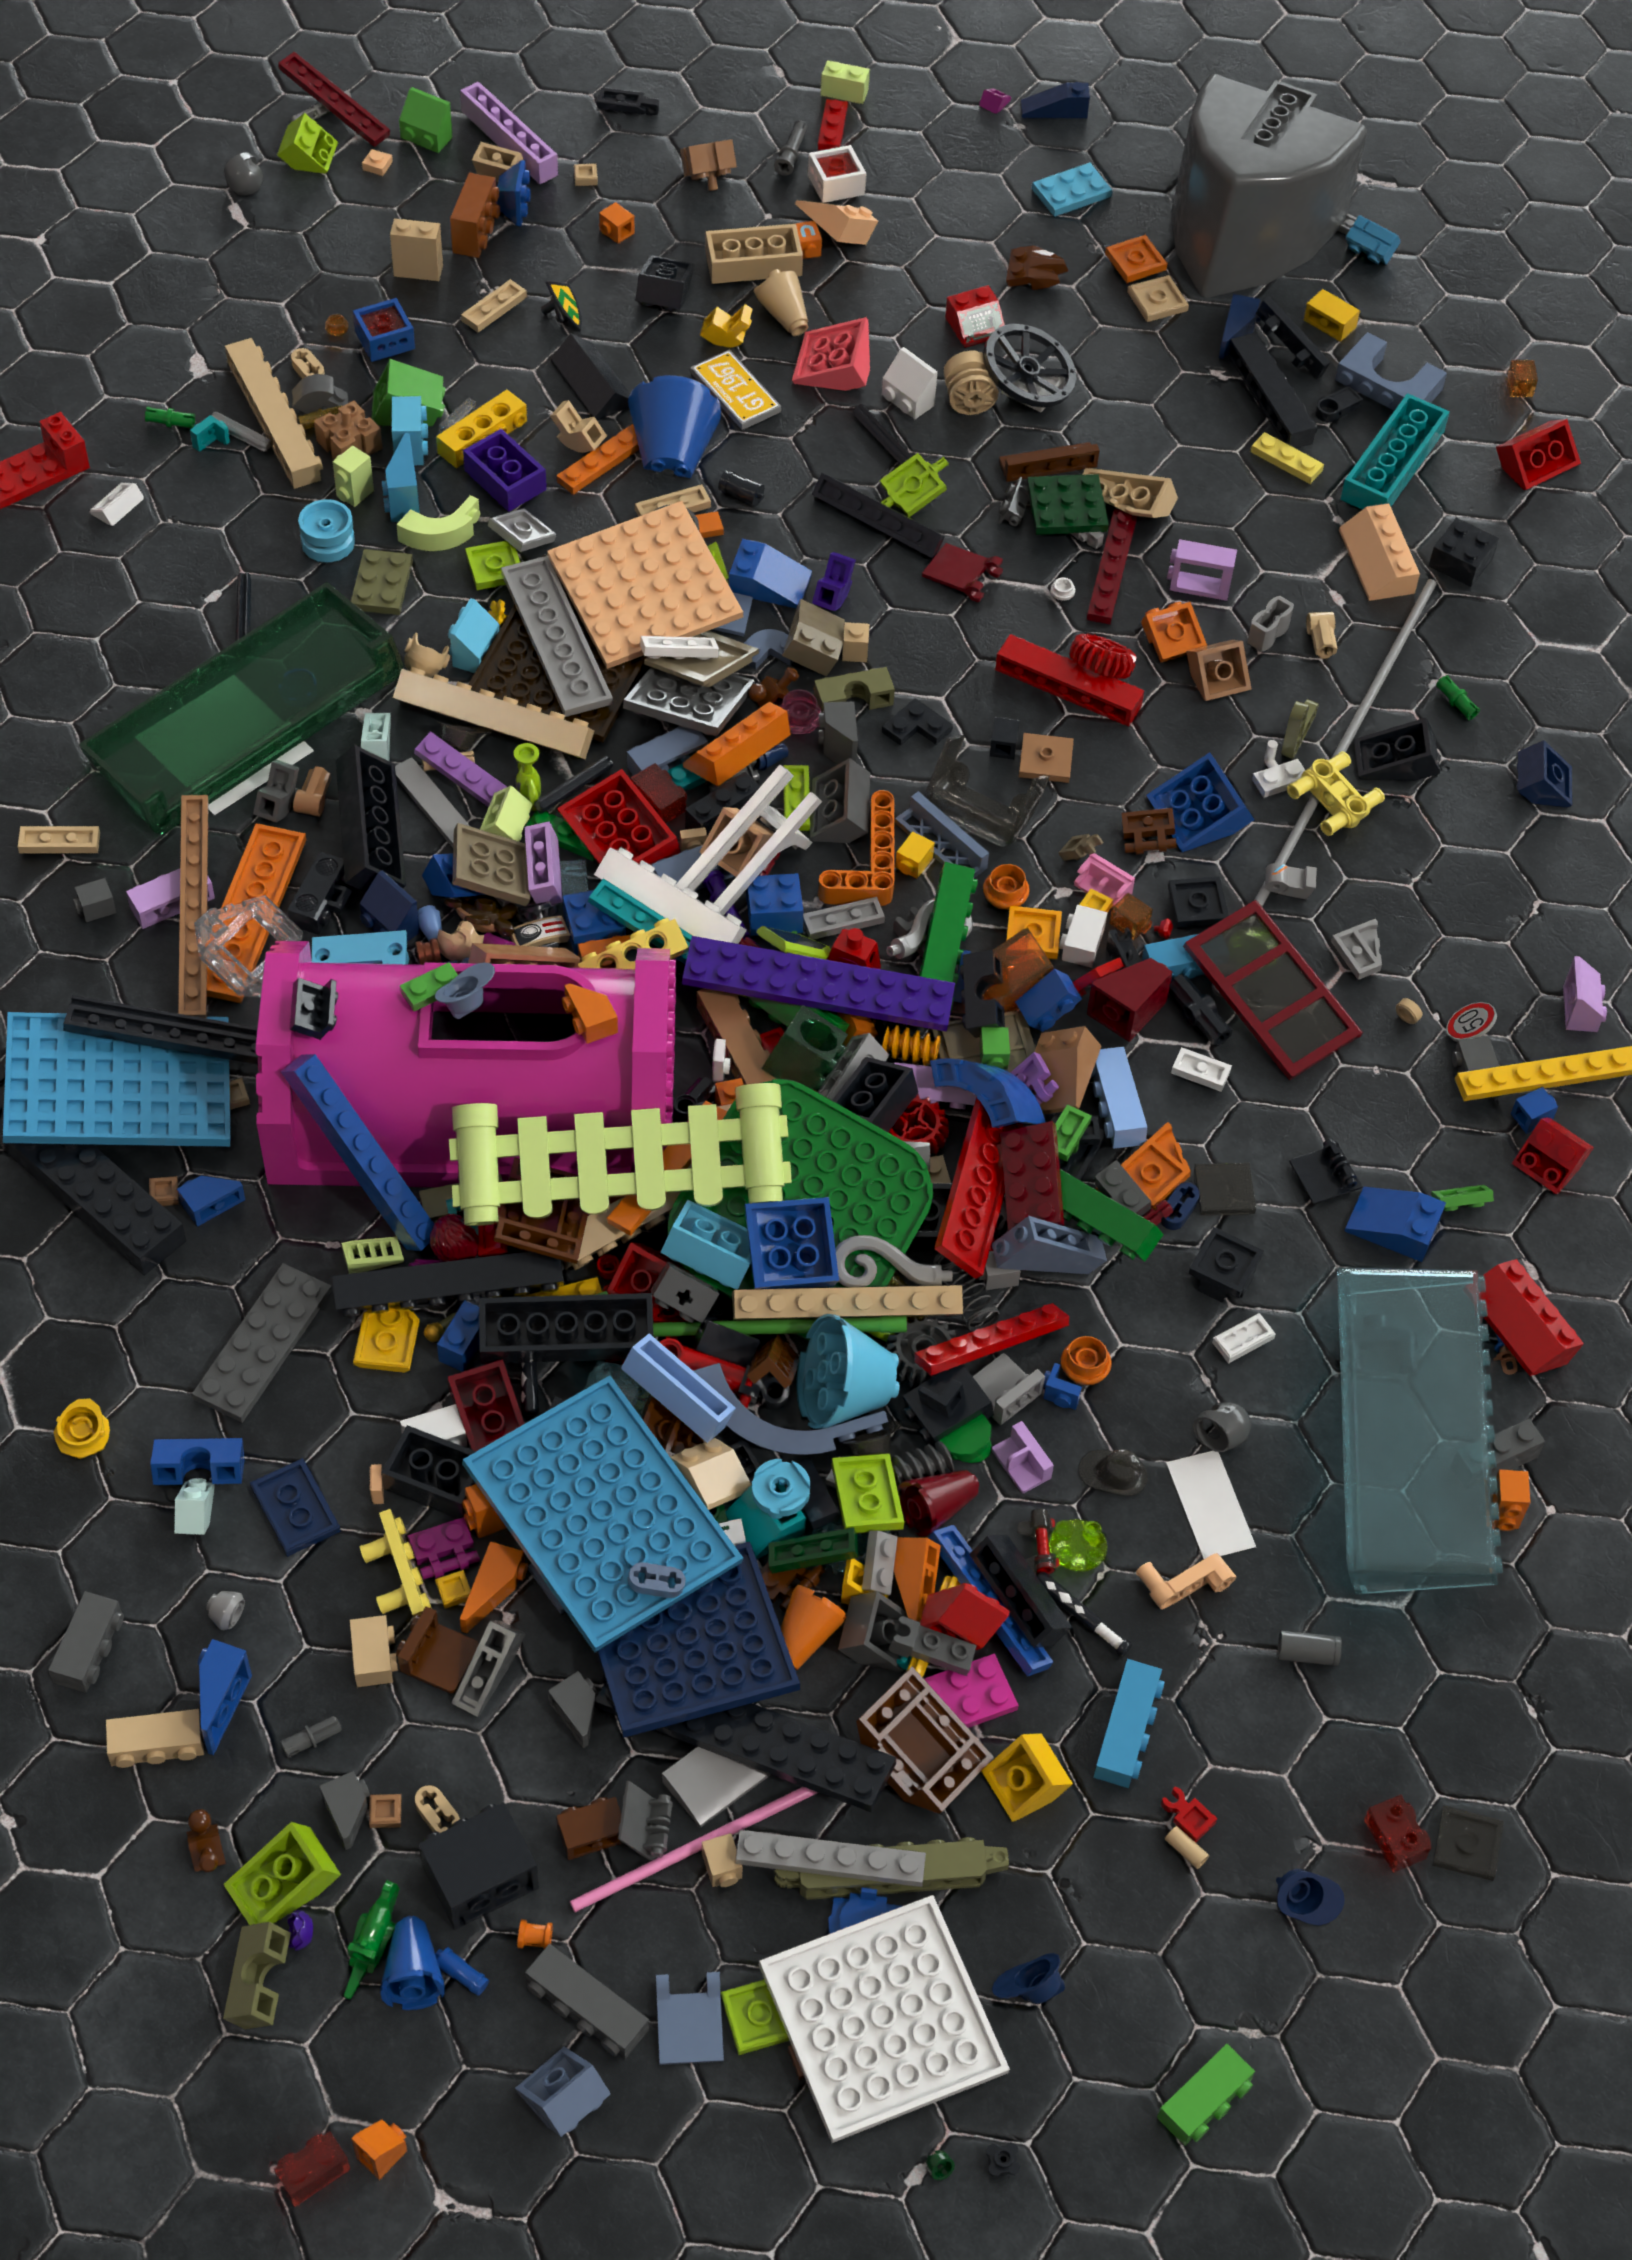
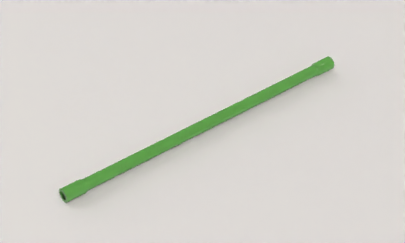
(881, 1324)

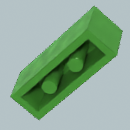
(1206, 2095)

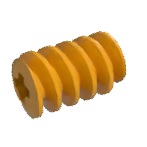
(911, 1045)

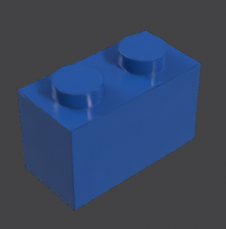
(1048, 1000)
(461, 1338)

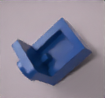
(1060, 1391)

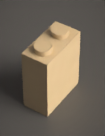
(416, 249)

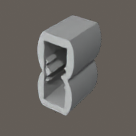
(1270, 623)

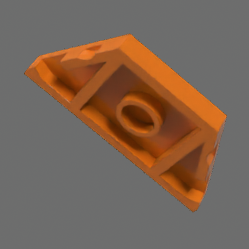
(1158, 1166)

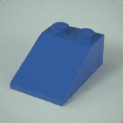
(768, 575)
(1396, 1220)
(223, 1680)

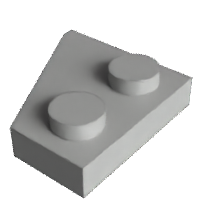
(1360, 948)

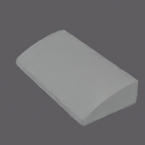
(709, 1783)

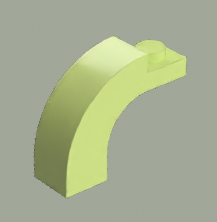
(439, 533)

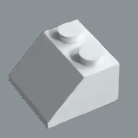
(910, 384)

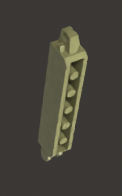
(946, 1867)

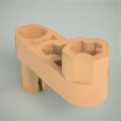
(1166, 1593)

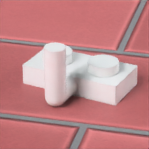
(1276, 777)

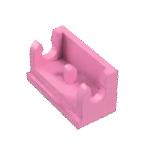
(1104, 878)

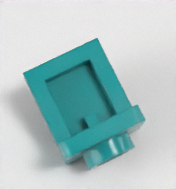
(207, 432)

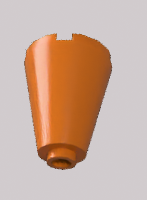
(809, 1623)

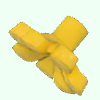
(498, 611)

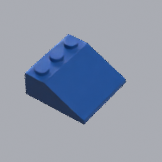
(1202, 804)
(792, 1244)

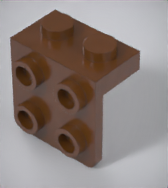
(435, 1652)

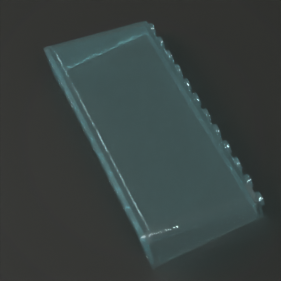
(1417, 1430)

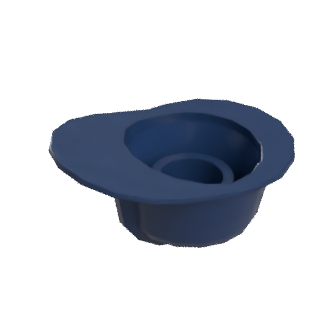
(1309, 1897)
(1033, 1981)

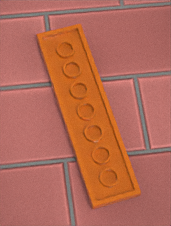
(262, 871)

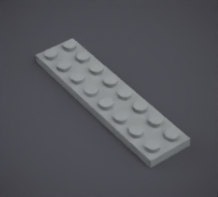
(556, 636)

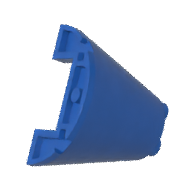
(673, 422)

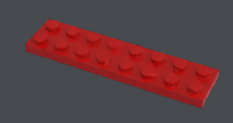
(974, 1195)

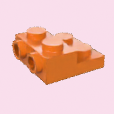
(1173, 630)

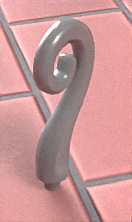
(910, 943)
(918, 1273)

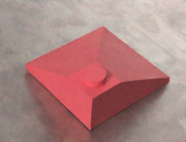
(835, 356)

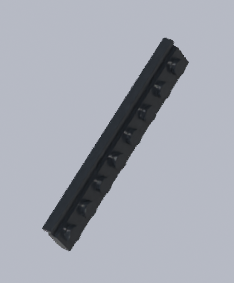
(161, 1029)

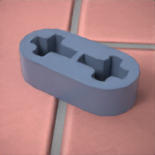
(656, 1580)

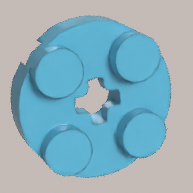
(778, 1503)

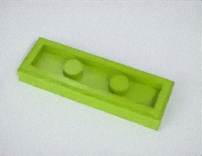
(796, 791)

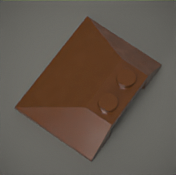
(554, 1236)
(930, 1743)

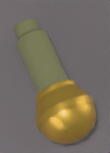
(434, 1331)

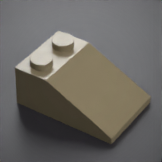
(814, 638)

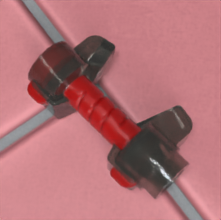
(1040, 1528)

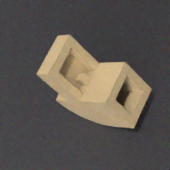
(577, 433)

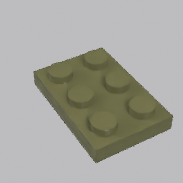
(382, 581)

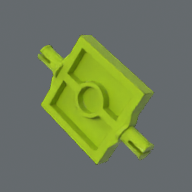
(914, 484)

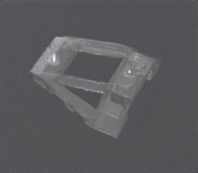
(213, 934)

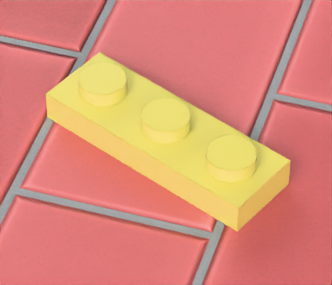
(1287, 458)

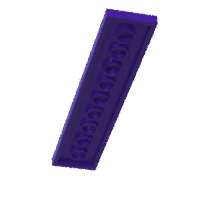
(818, 983)

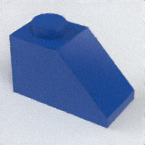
(209, 1197)

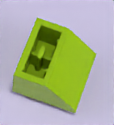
(307, 146)

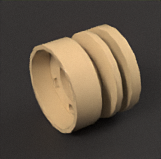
(969, 383)

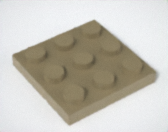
(490, 864)

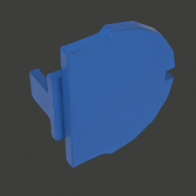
(857, 1909)

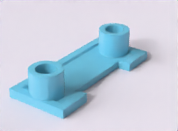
(362, 948)

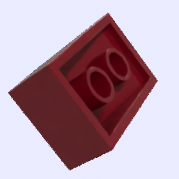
(485, 1403)

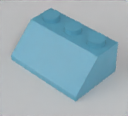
(709, 1245)

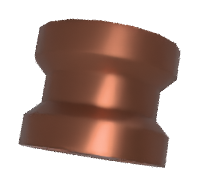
(428, 952)

